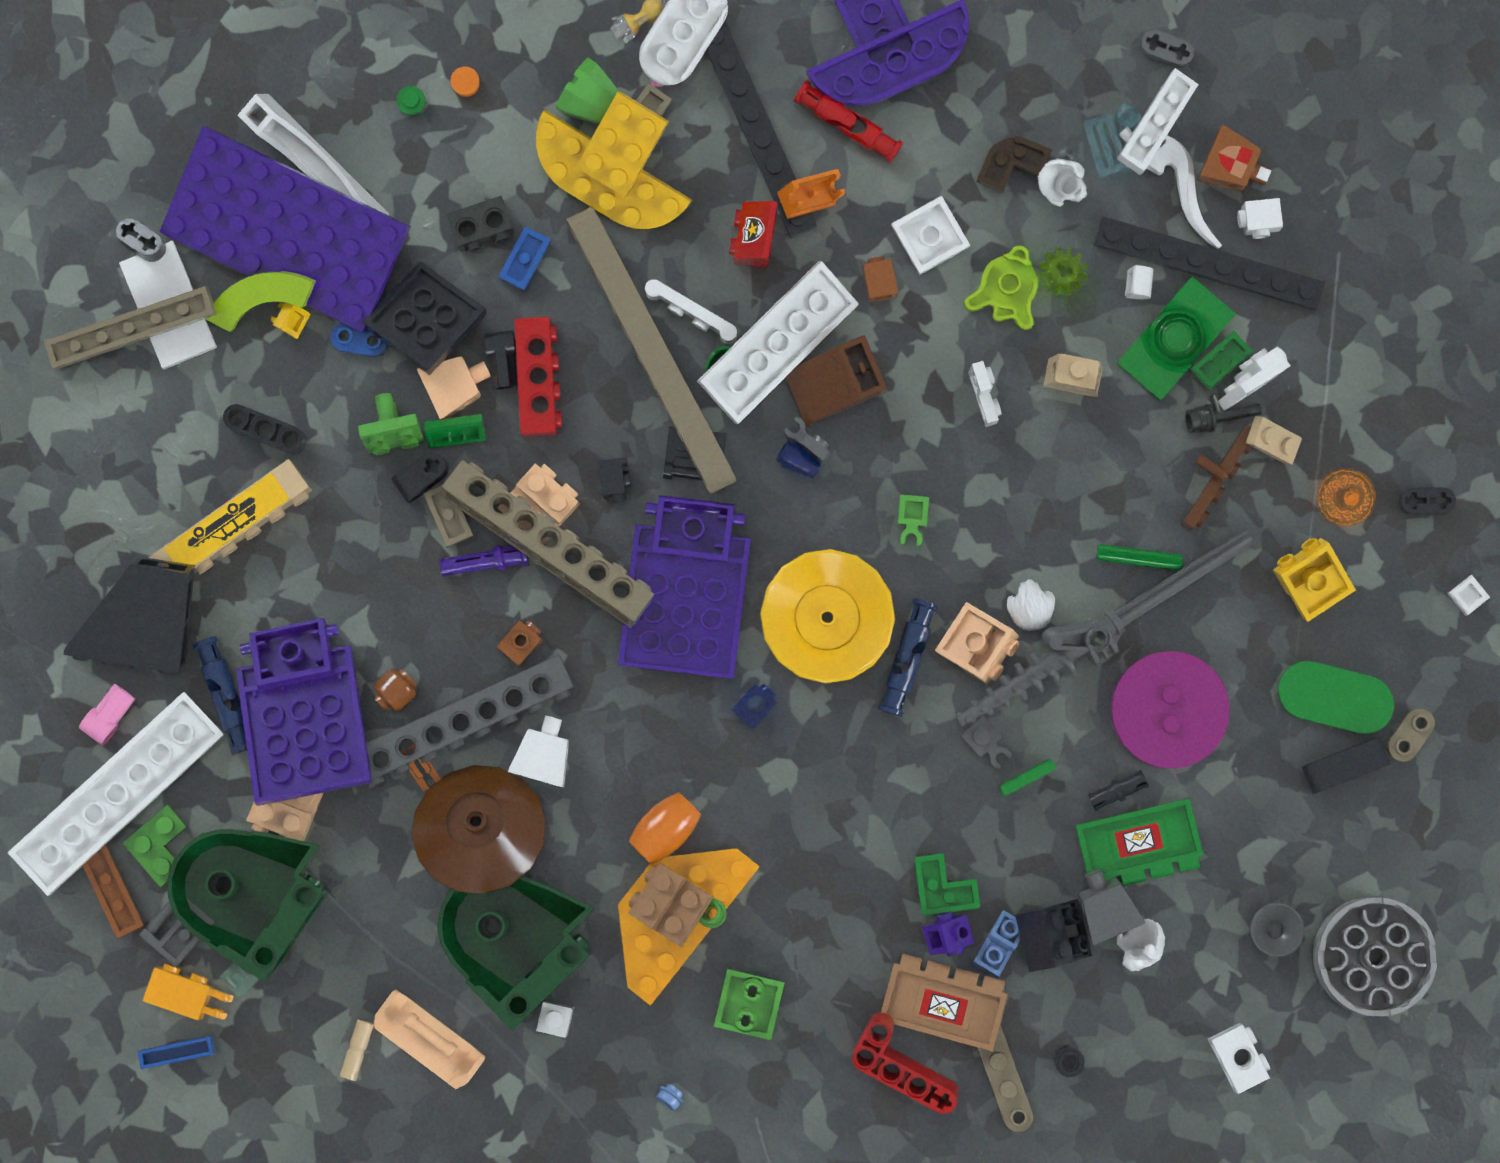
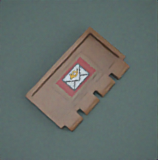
(944, 1005)

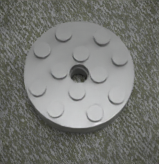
(1344, 950)

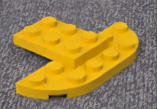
(610, 165)

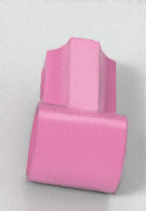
(102, 721)

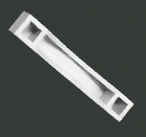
(288, 137)

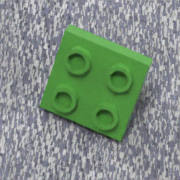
(391, 429)
(749, 1004)

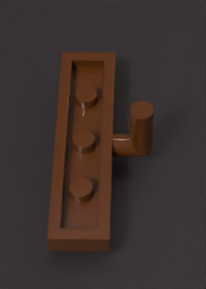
(1213, 489)

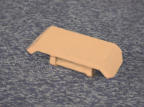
(428, 1040)

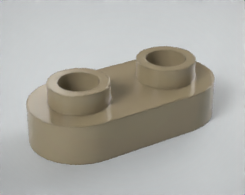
(1411, 734)

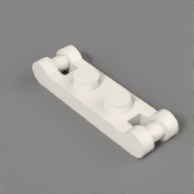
(682, 305)

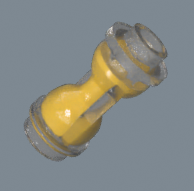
(628, 25)

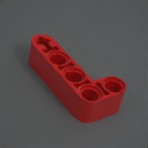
(909, 1068)

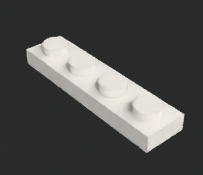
(1157, 121)

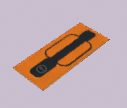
(423, 773)

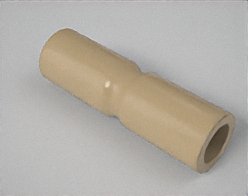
(355, 1053)

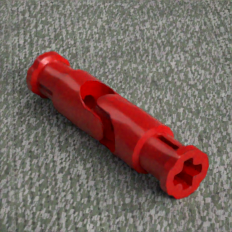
(837, 115)

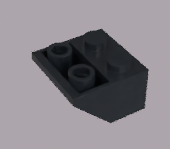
(1053, 935)

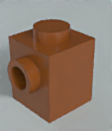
(879, 279)
(521, 642)

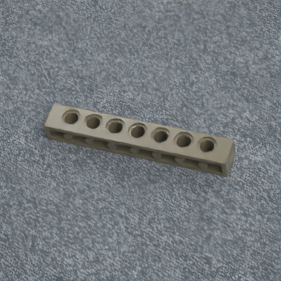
(551, 558)

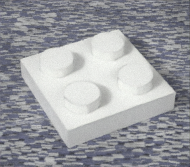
(930, 235)

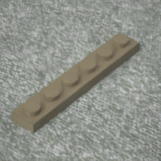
(130, 327)

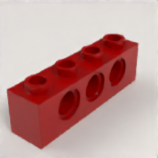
(526, 333)

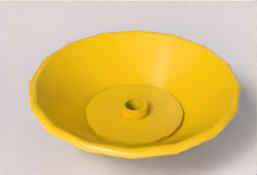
(836, 585)

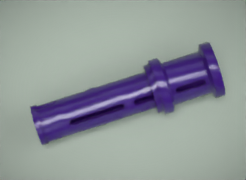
(497, 558)

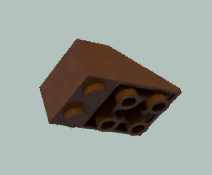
(836, 380)

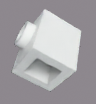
(1260, 217)

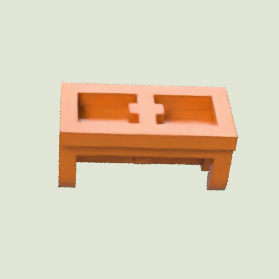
(810, 194)

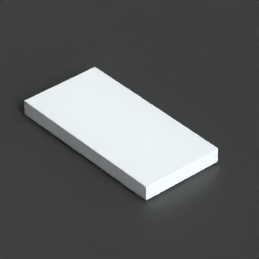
(159, 281)

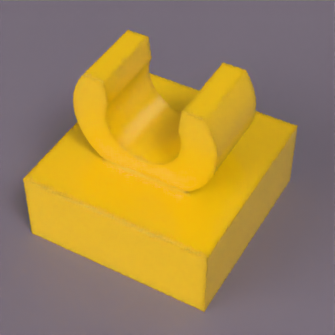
(291, 319)

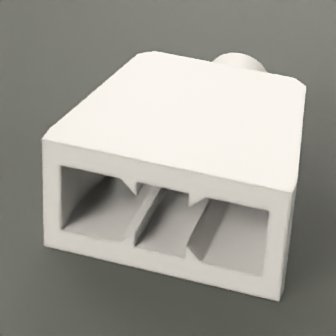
(543, 754)

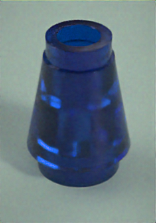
(796, 459)

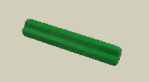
(1139, 557)

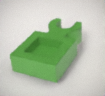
(913, 513)

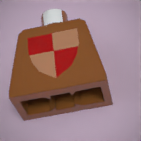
(1233, 162)

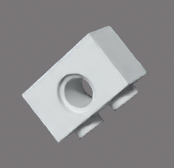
(1227, 1044)

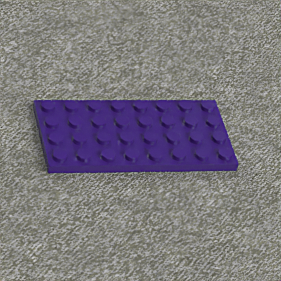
(278, 220)

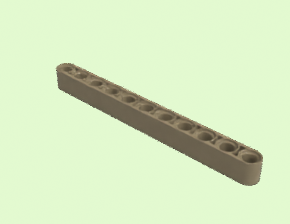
(651, 350)

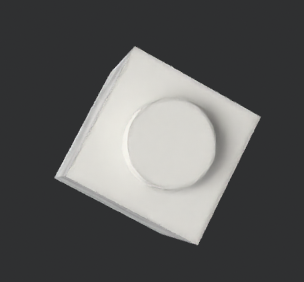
(555, 1019)

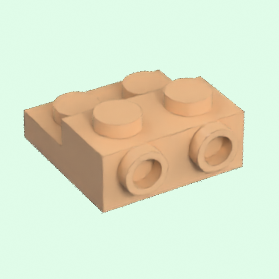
(544, 496)
(978, 643)
(288, 817)

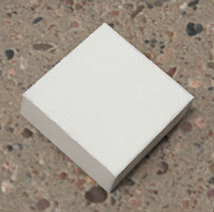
(1468, 595)

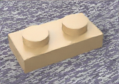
(1273, 440)

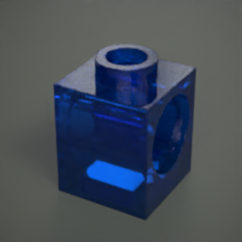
(750, 718)

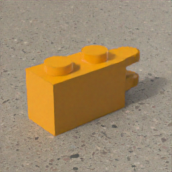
(183, 993)

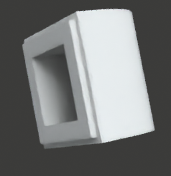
(1139, 282)

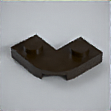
(1011, 153)

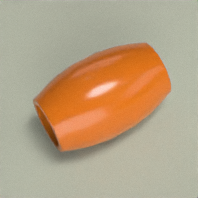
(664, 828)

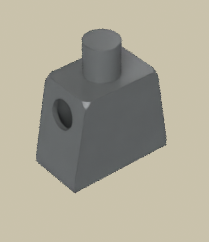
(1107, 908)

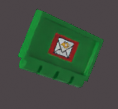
(1142, 841)

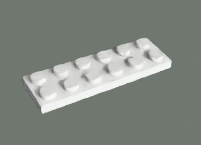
(777, 342)

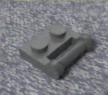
(178, 940)

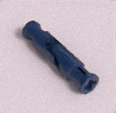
(909, 652)
(222, 690)

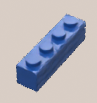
(176, 1052)

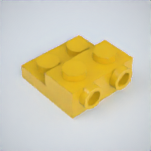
(1313, 578)

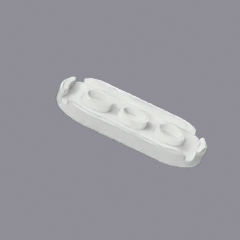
(680, 39)

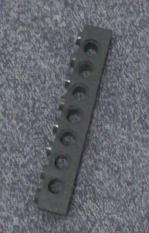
(559, 689)

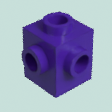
(948, 934)

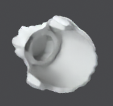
(1062, 181)
(1031, 606)
(1142, 945)

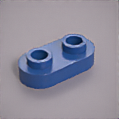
(357, 342)

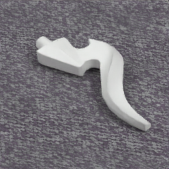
(1176, 156)

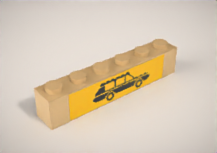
(238, 518)

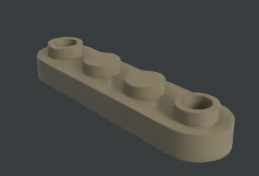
(1006, 1084)

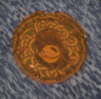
(1346, 497)

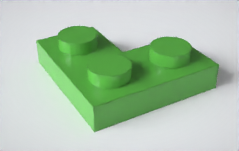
(150, 843)

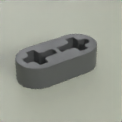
(1170, 42)

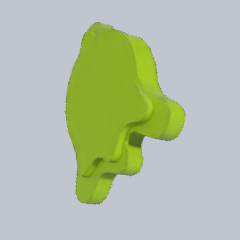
(1007, 287)

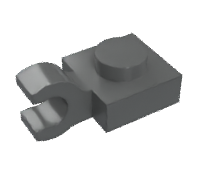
(813, 445)

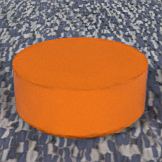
(465, 81)

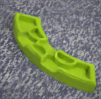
(259, 289)

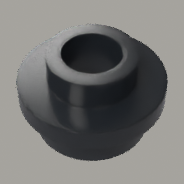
(1078, 1066)

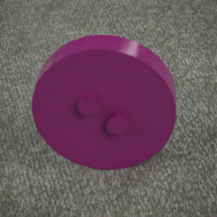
(1169, 710)

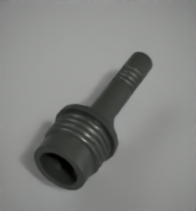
(1205, 417)

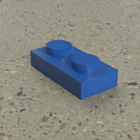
(524, 258)

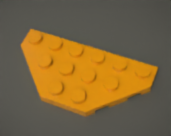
(651, 957)

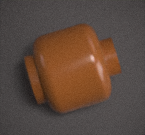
(395, 689)

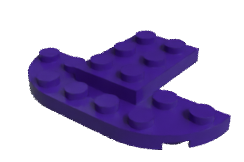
(890, 50)

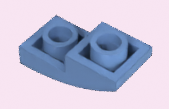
(998, 945)

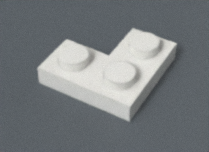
(982, 381)

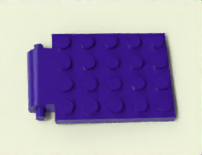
(696, 587)
(301, 713)

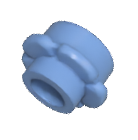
(670, 1097)

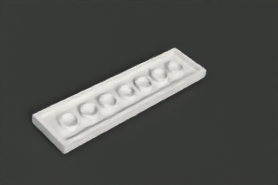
(115, 794)

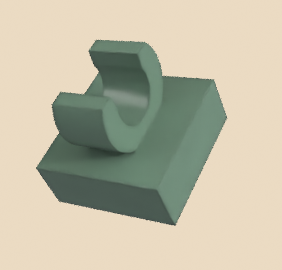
(238, 979)

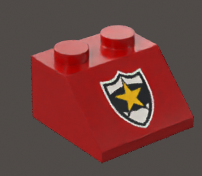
(755, 233)

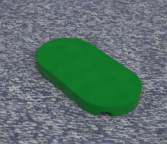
(1335, 697)

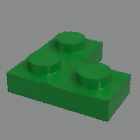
(937, 894)

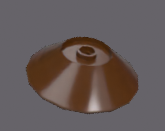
(484, 855)

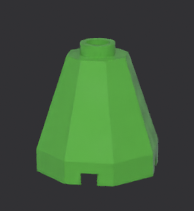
(587, 94)

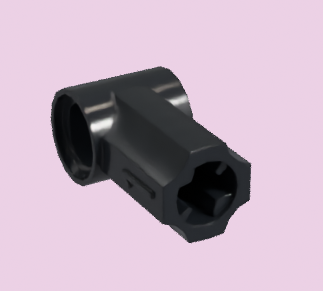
(500, 351)

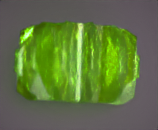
(1054, 275)

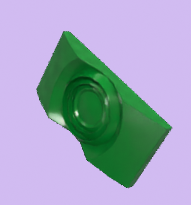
(1176, 338)

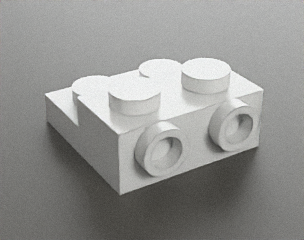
(1255, 373)

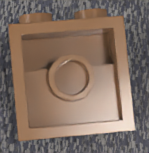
(669, 904)

